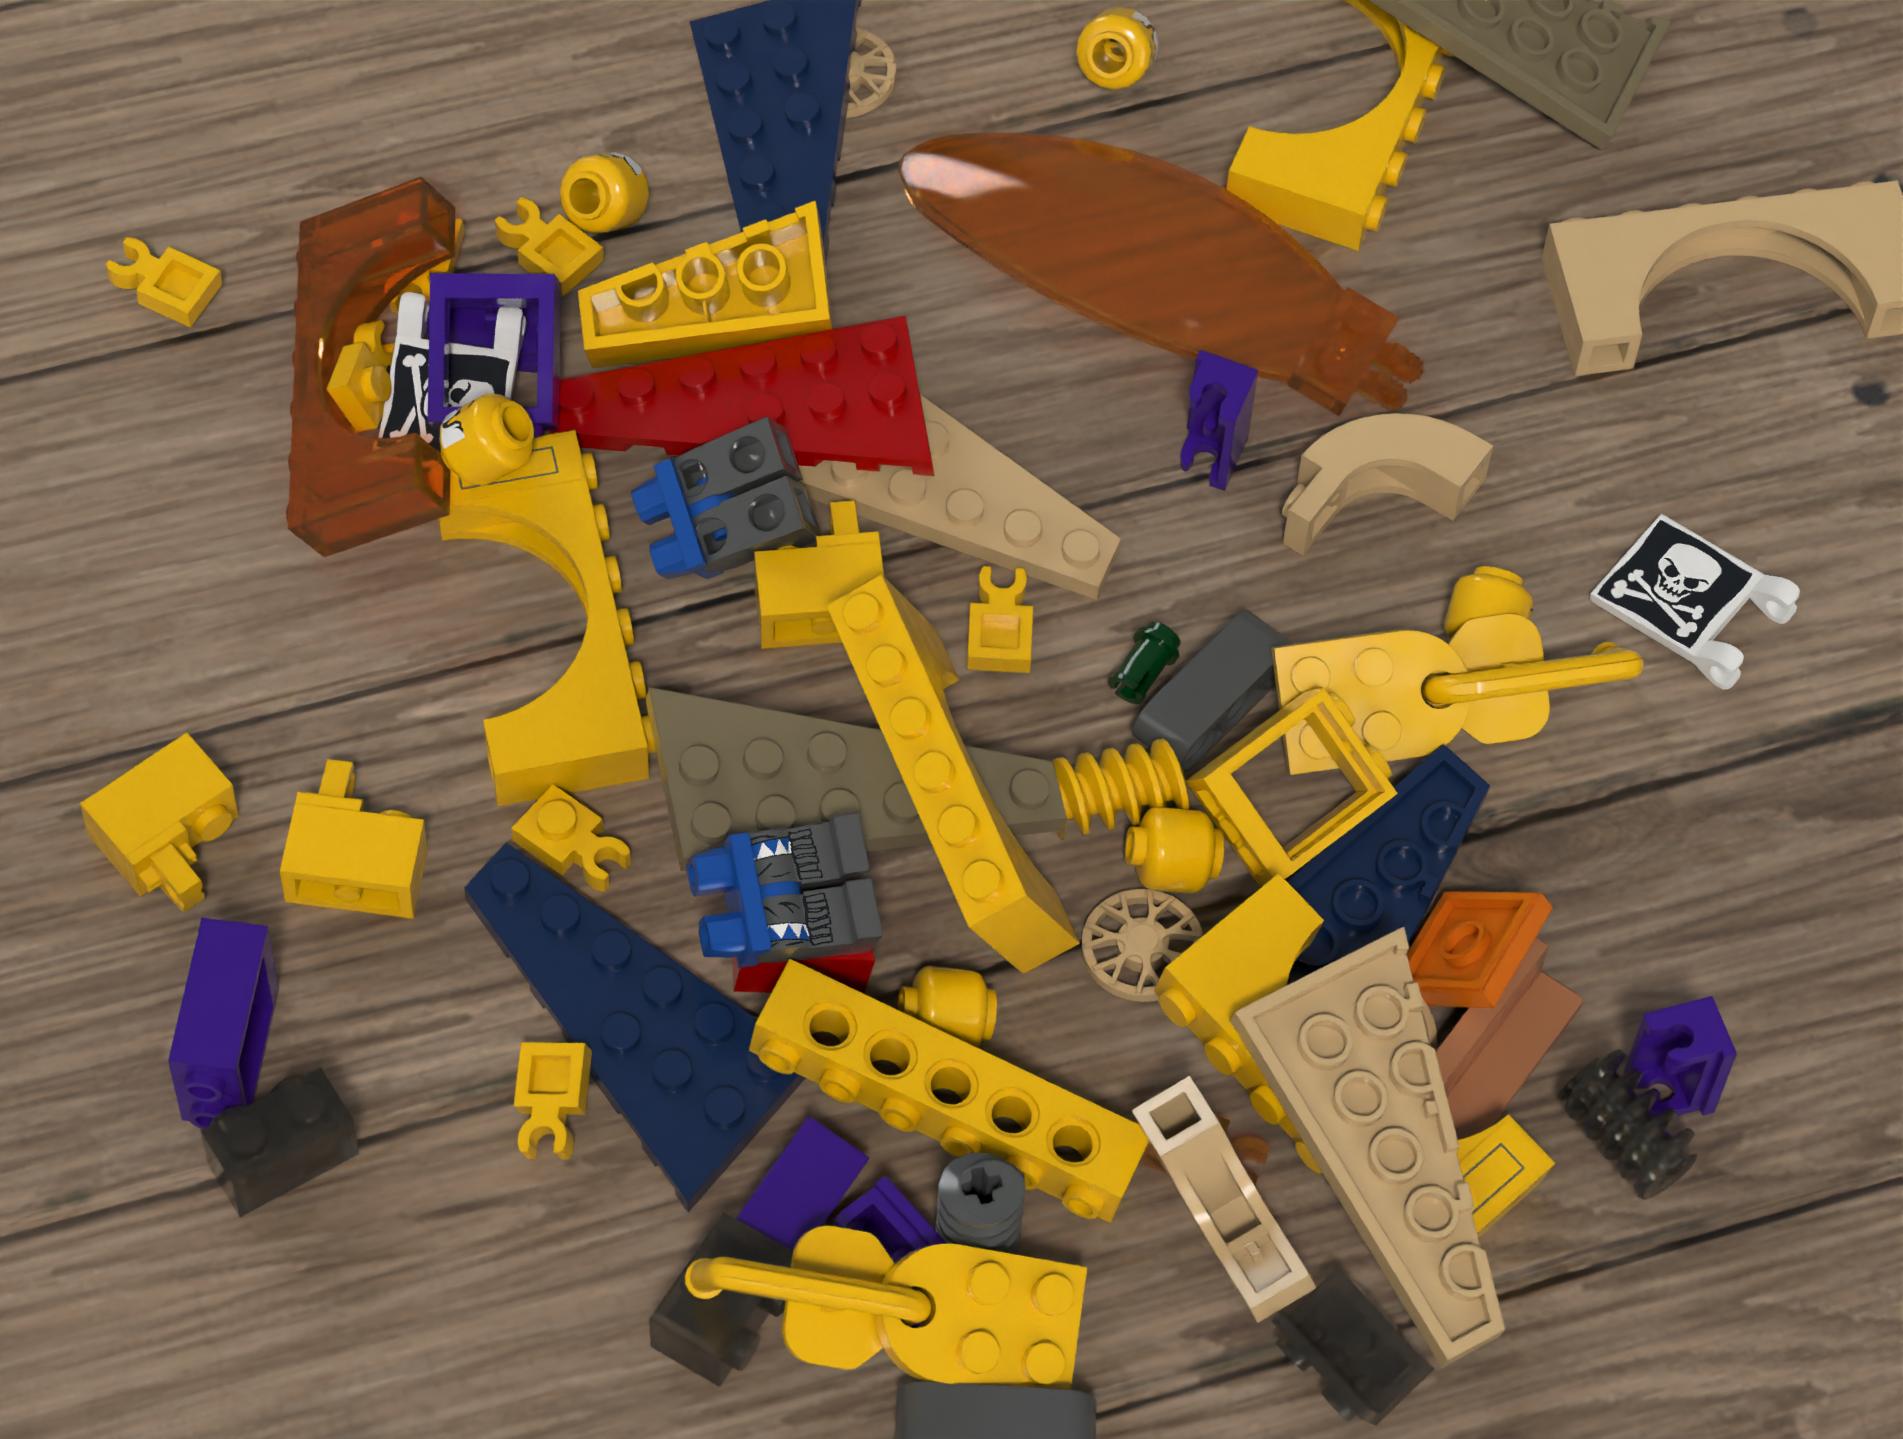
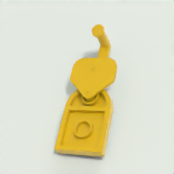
(1481, 681)
(982, 1309)

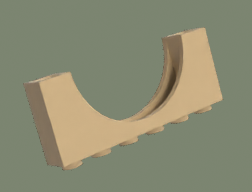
(1611, 263)

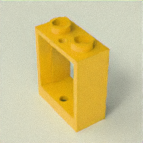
(1244, 826)

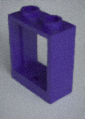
(496, 291)
(223, 1019)

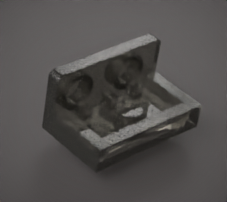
(1352, 1348)

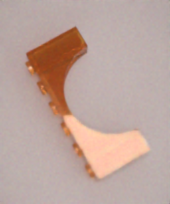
(349, 271)

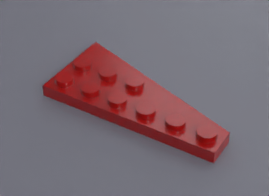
(834, 390)

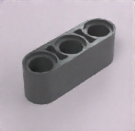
(1212, 690)
(992, 1412)

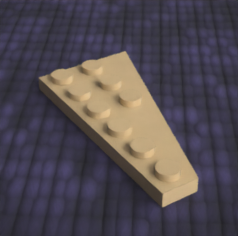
(977, 507)

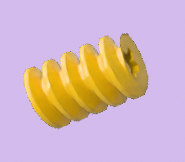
(1120, 784)

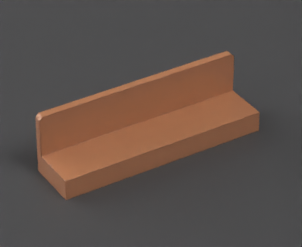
(1500, 1047)

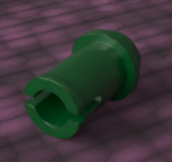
(1152, 651)

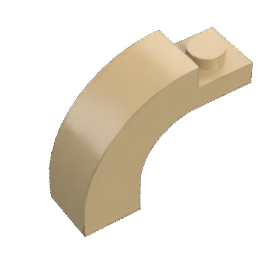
(1384, 455)
(1223, 1199)

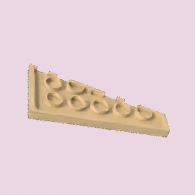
(1374, 1113)

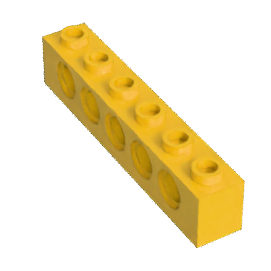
(934, 1060)

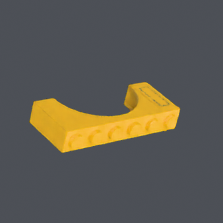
(1337, 177)
(904, 679)
(589, 722)
(1251, 958)

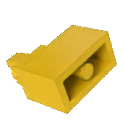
(800, 582)
(157, 816)
(352, 856)

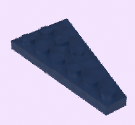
(779, 101)
(1390, 862)
(659, 1036)

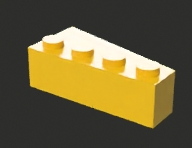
(713, 296)

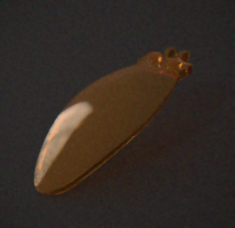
(1158, 259)

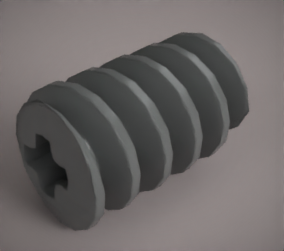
(981, 1203)

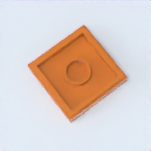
(1475, 945)

